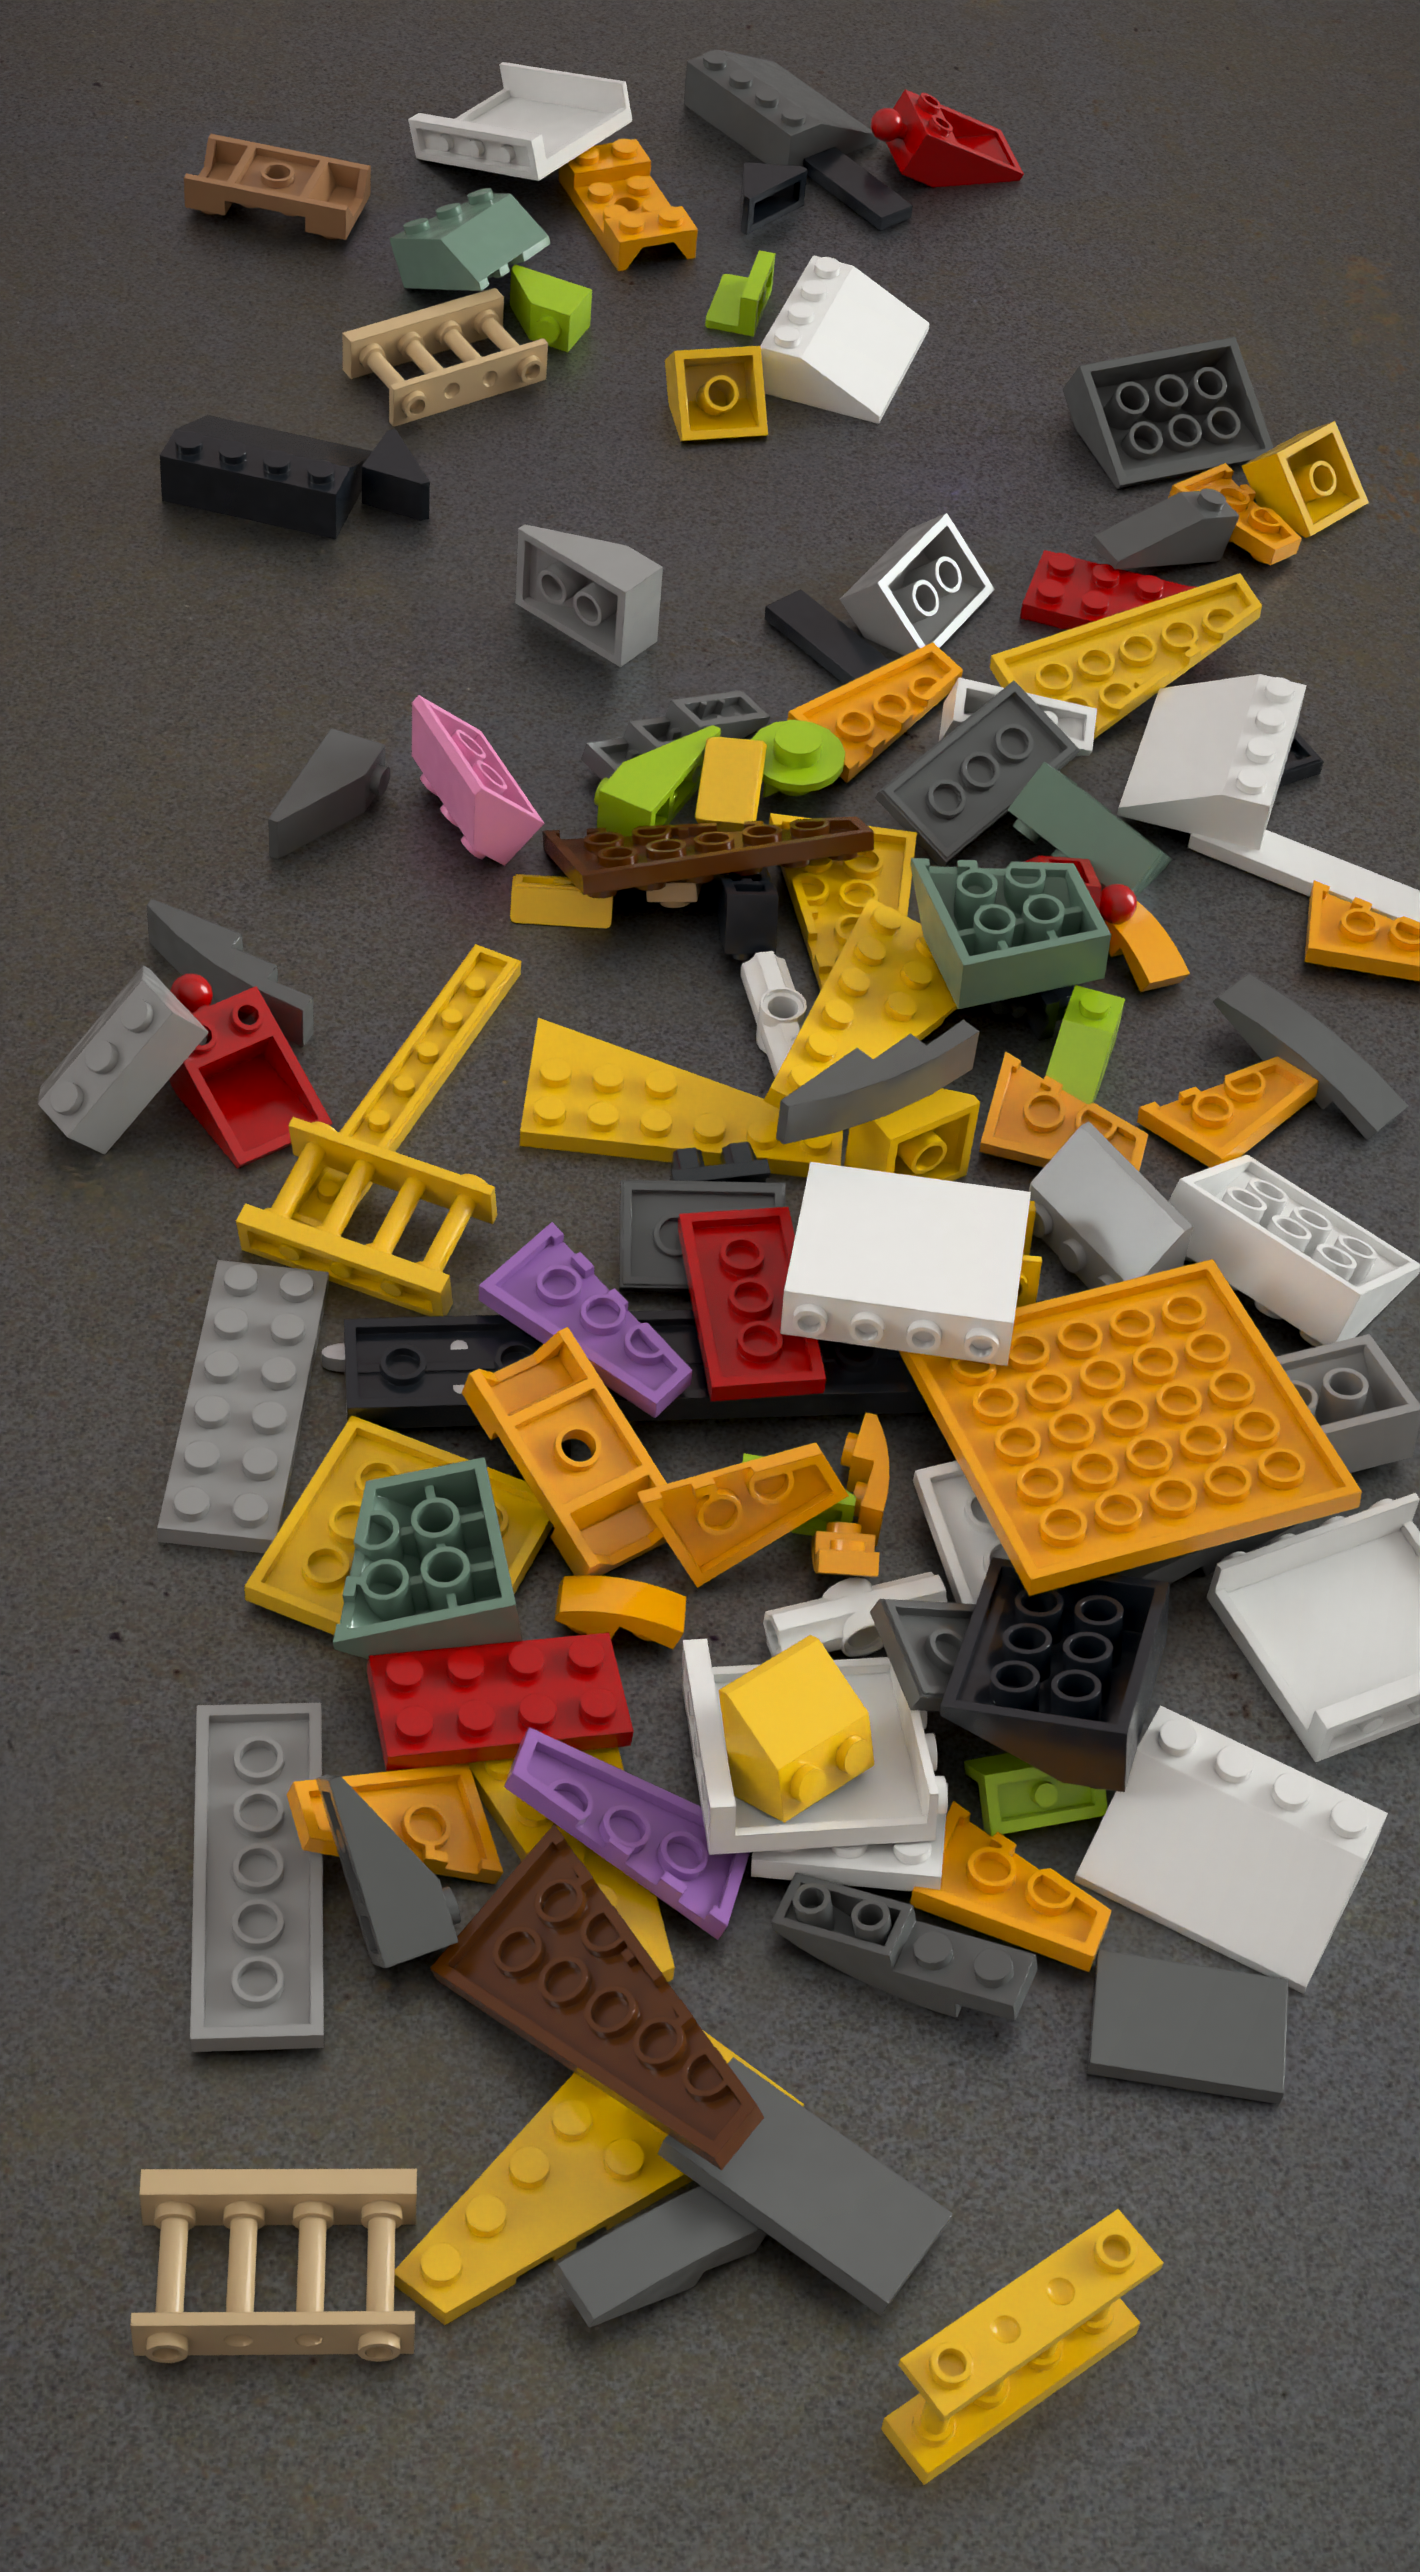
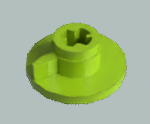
(799, 757)

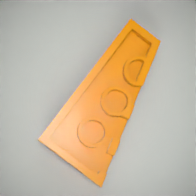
(881, 704)

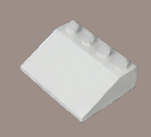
(840, 342)
(1215, 757)
(1290, 1250)
(1231, 1848)

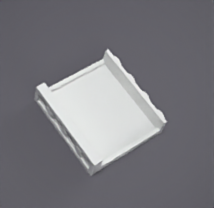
(528, 126)
(906, 1263)
(1333, 1624)
(881, 1806)

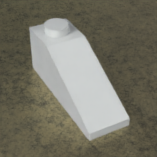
(969, 696)

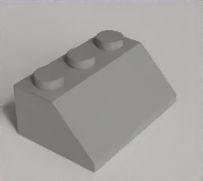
(919, 589)
(120, 1063)
(1105, 1214)
(1357, 1400)

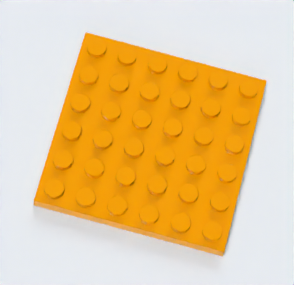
(1133, 1429)

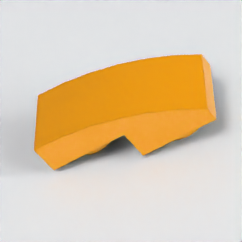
(1147, 951)
(868, 1474)
(844, 1551)
(605, 1603)

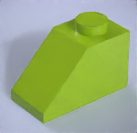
(550, 307)

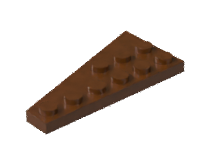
(697, 852)
(582, 1988)

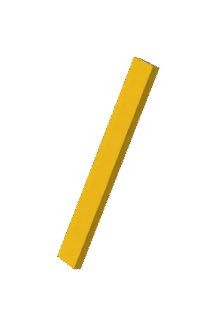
(418, 1068)

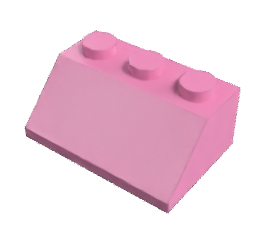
(471, 783)

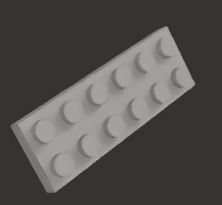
(244, 1407)
(253, 1883)

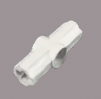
(775, 1005)
(843, 1614)

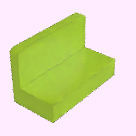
(741, 299)
(1025, 1798)

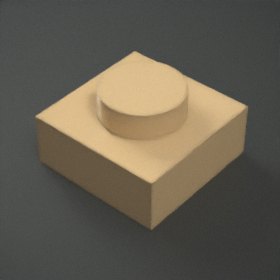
(675, 894)

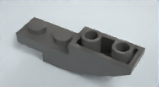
(907, 1958)

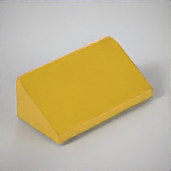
(730, 782)
(557, 903)

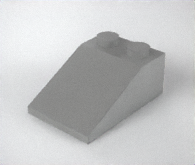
(590, 590)

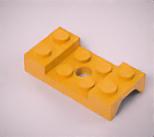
(624, 203)
(591, 1501)

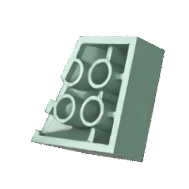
(467, 243)
(1085, 829)
(1009, 928)
(427, 1566)

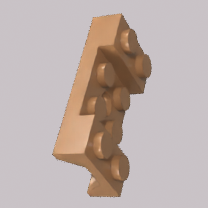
(280, 180)

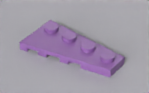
(555, 1289)
(632, 1826)

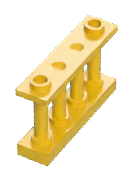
(369, 1266)
(1020, 2346)

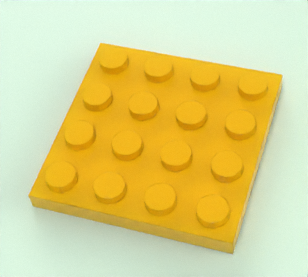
(315, 1546)

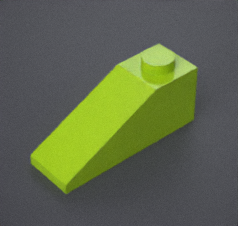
(652, 785)
(1085, 1042)

